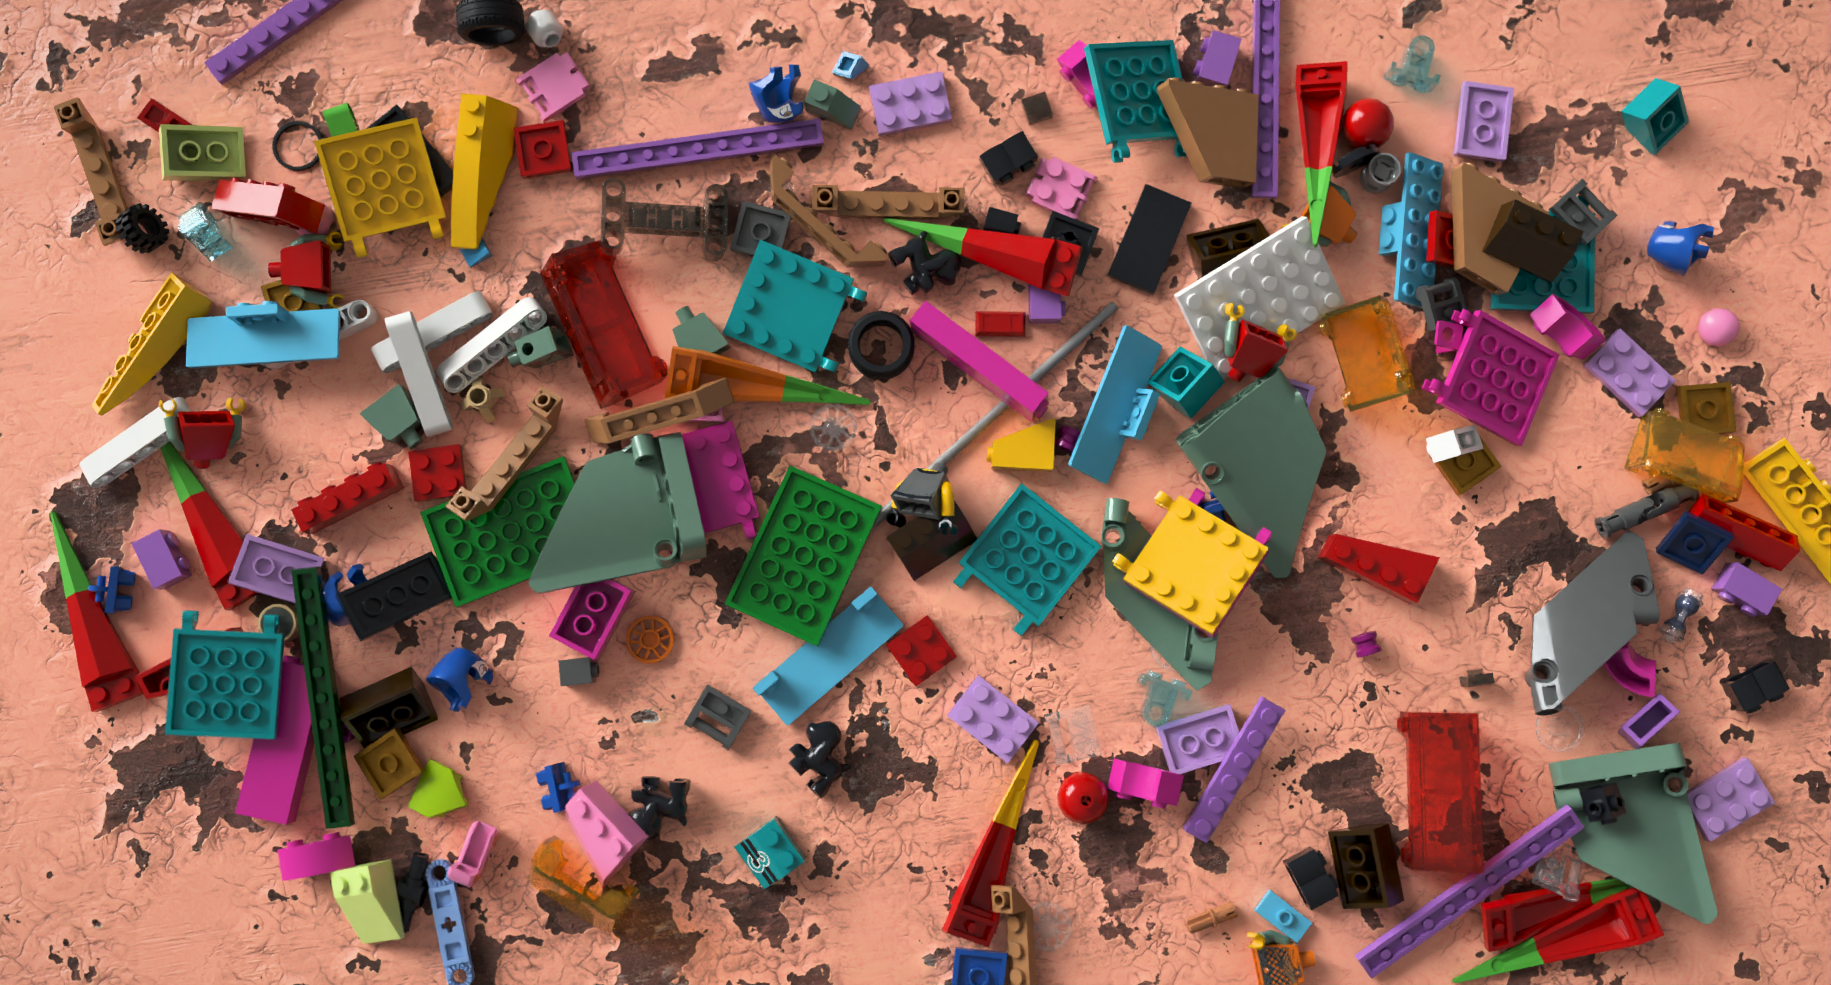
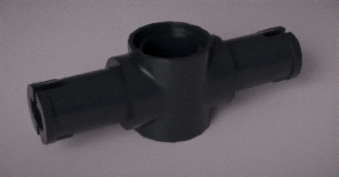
(412, 889)

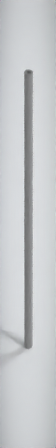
(1001, 406)

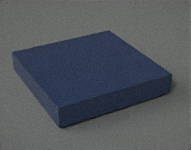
(1694, 542)

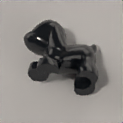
(941, 265)
(823, 739)
(659, 804)

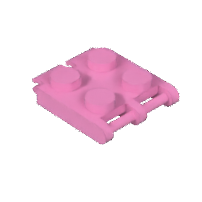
(554, 85)
(1060, 187)

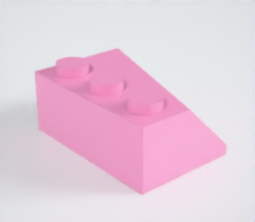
(603, 830)

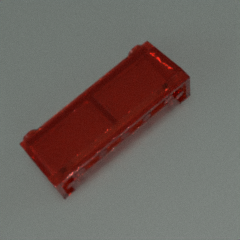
(601, 324)
(1443, 791)

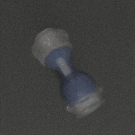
(1686, 605)

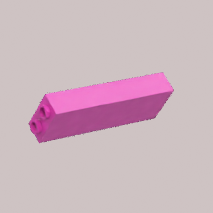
(979, 362)
(280, 765)

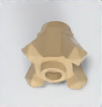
(482, 399)

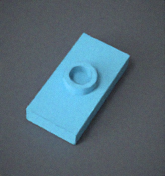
(1283, 916)

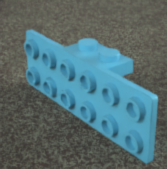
(1406, 227)
(262, 336)
(1119, 407)

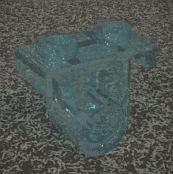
(1414, 67)
(203, 232)
(1162, 695)

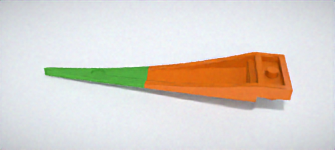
(747, 382)

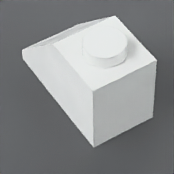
(1454, 443)

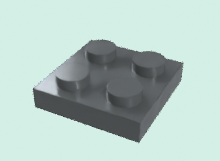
(758, 224)

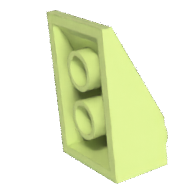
(201, 152)
(369, 900)

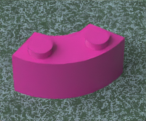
(1076, 71)
(1567, 327)
(1632, 671)
(1145, 782)
(316, 857)

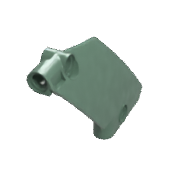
(1185, 649)

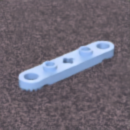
(454, 943)

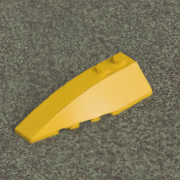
(480, 161)
(156, 342)

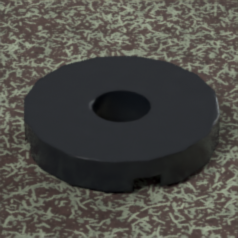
(1354, 160)

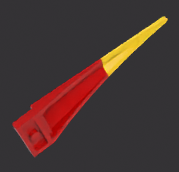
(972, 903)

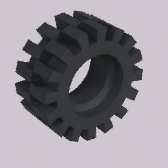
(134, 235)

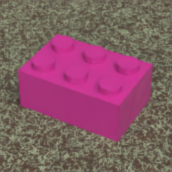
(592, 616)

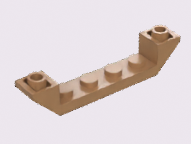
(96, 164)
(883, 204)
(870, 256)
(661, 413)
(513, 460)
(1019, 933)

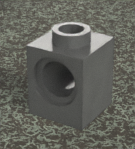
(578, 671)

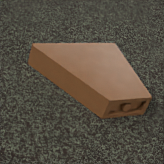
(1215, 129)
(1474, 211)

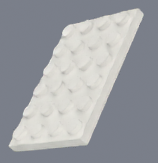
(1274, 282)

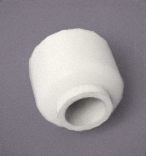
(544, 28)

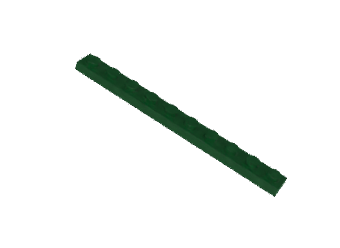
(323, 697)

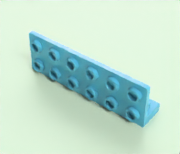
(816, 670)

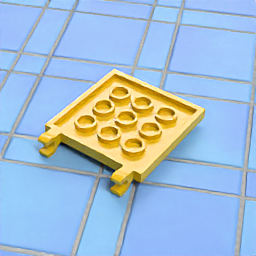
(380, 181)
(1193, 563)

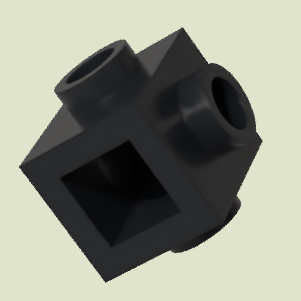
(1603, 803)

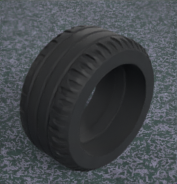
(490, 21)
(871, 320)

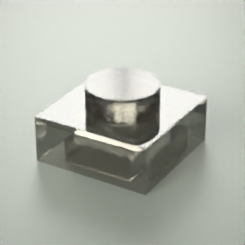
(1036, 108)
(1476, 677)

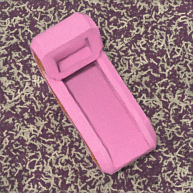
(474, 854)

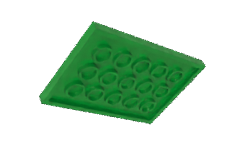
(503, 543)
(803, 555)

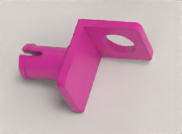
(1448, 337)

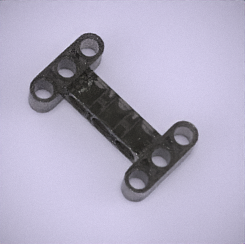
(664, 219)

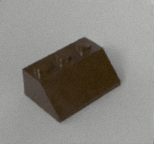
(1532, 240)
(1219, 245)
(924, 547)
(387, 704)
(1366, 866)

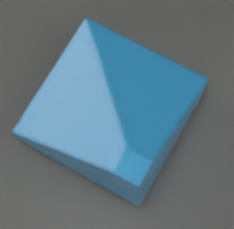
(850, 65)
(475, 257)

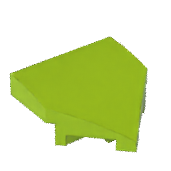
(438, 791)

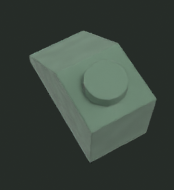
(831, 104)

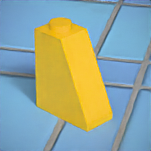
(1025, 449)

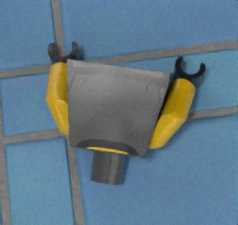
(925, 495)

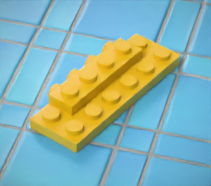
(1795, 498)

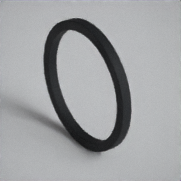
(277, 136)

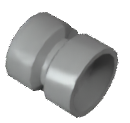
(1380, 173)

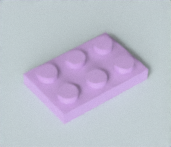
(910, 103)
(1483, 121)
(1629, 373)
(268, 566)
(992, 719)
(1198, 739)
(1728, 799)

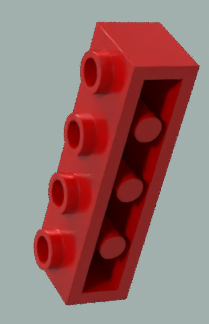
(348, 498)
(1752, 535)

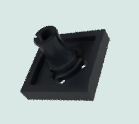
(1074, 232)

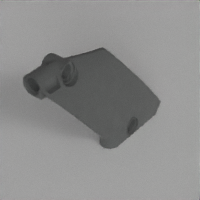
(1590, 622)

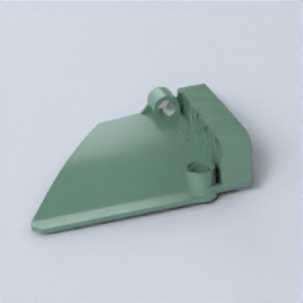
(1264, 462)
(623, 517)
(1656, 839)

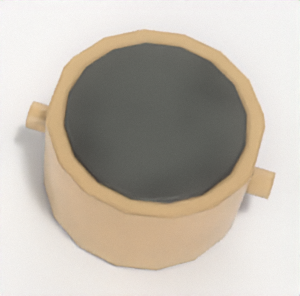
(288, 620)

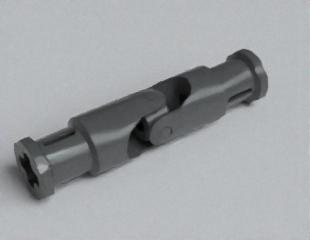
(1644, 509)

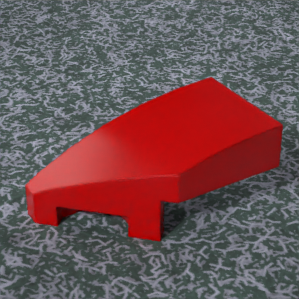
(156, 114)

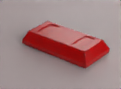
(1000, 324)

